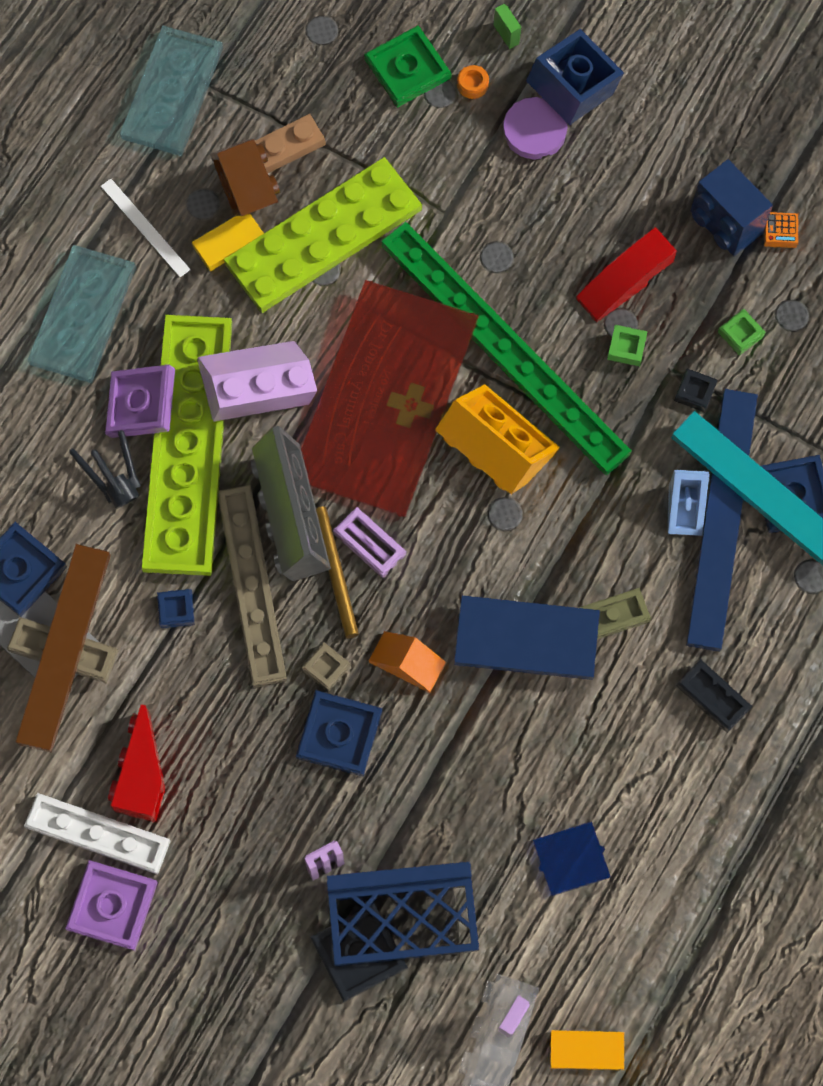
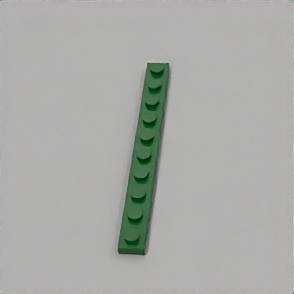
(508, 350)

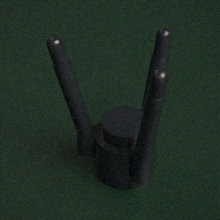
(118, 489)

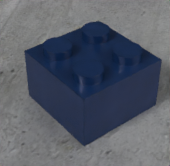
(574, 76)
(730, 208)

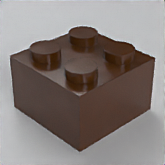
(245, 177)

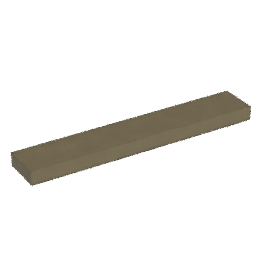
(252, 586)

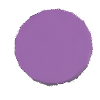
(534, 128)

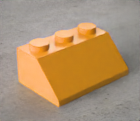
(496, 438)

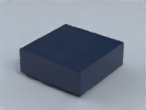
(176, 608)

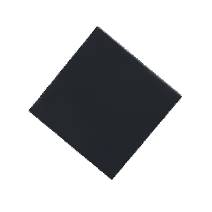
(695, 390)

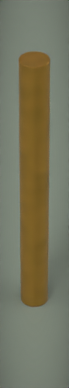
(337, 577)

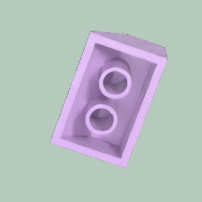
(257, 380)

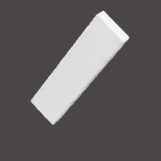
(97, 833)

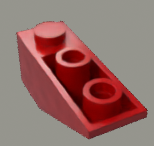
(141, 778)

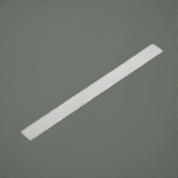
(145, 227)

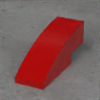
(627, 274)

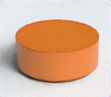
(472, 82)

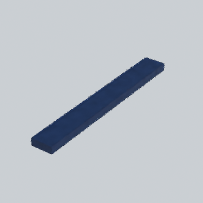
(720, 531)

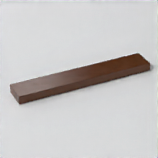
(63, 648)

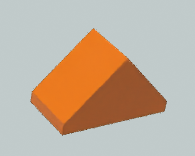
(408, 660)

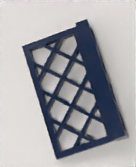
(399, 882)

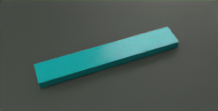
(752, 483)

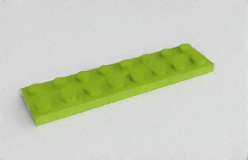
(188, 456)

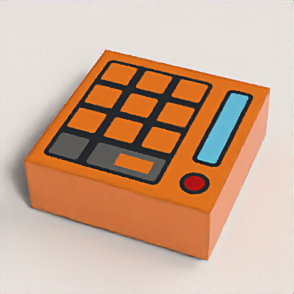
(781, 230)

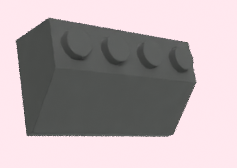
(289, 506)

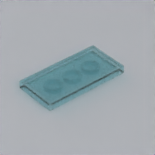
(171, 90)
(82, 314)

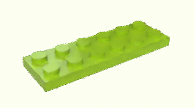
(323, 234)

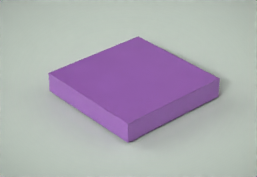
(140, 401)
(111, 905)

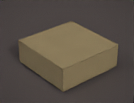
(326, 667)

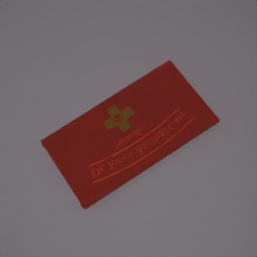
(386, 397)

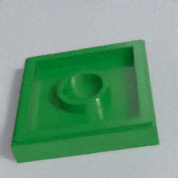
(407, 66)

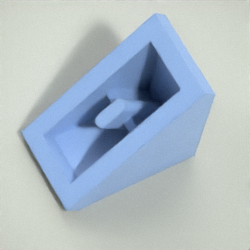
(687, 502)

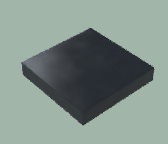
(358, 978)

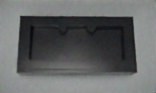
(714, 696)

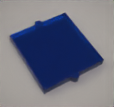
(571, 859)

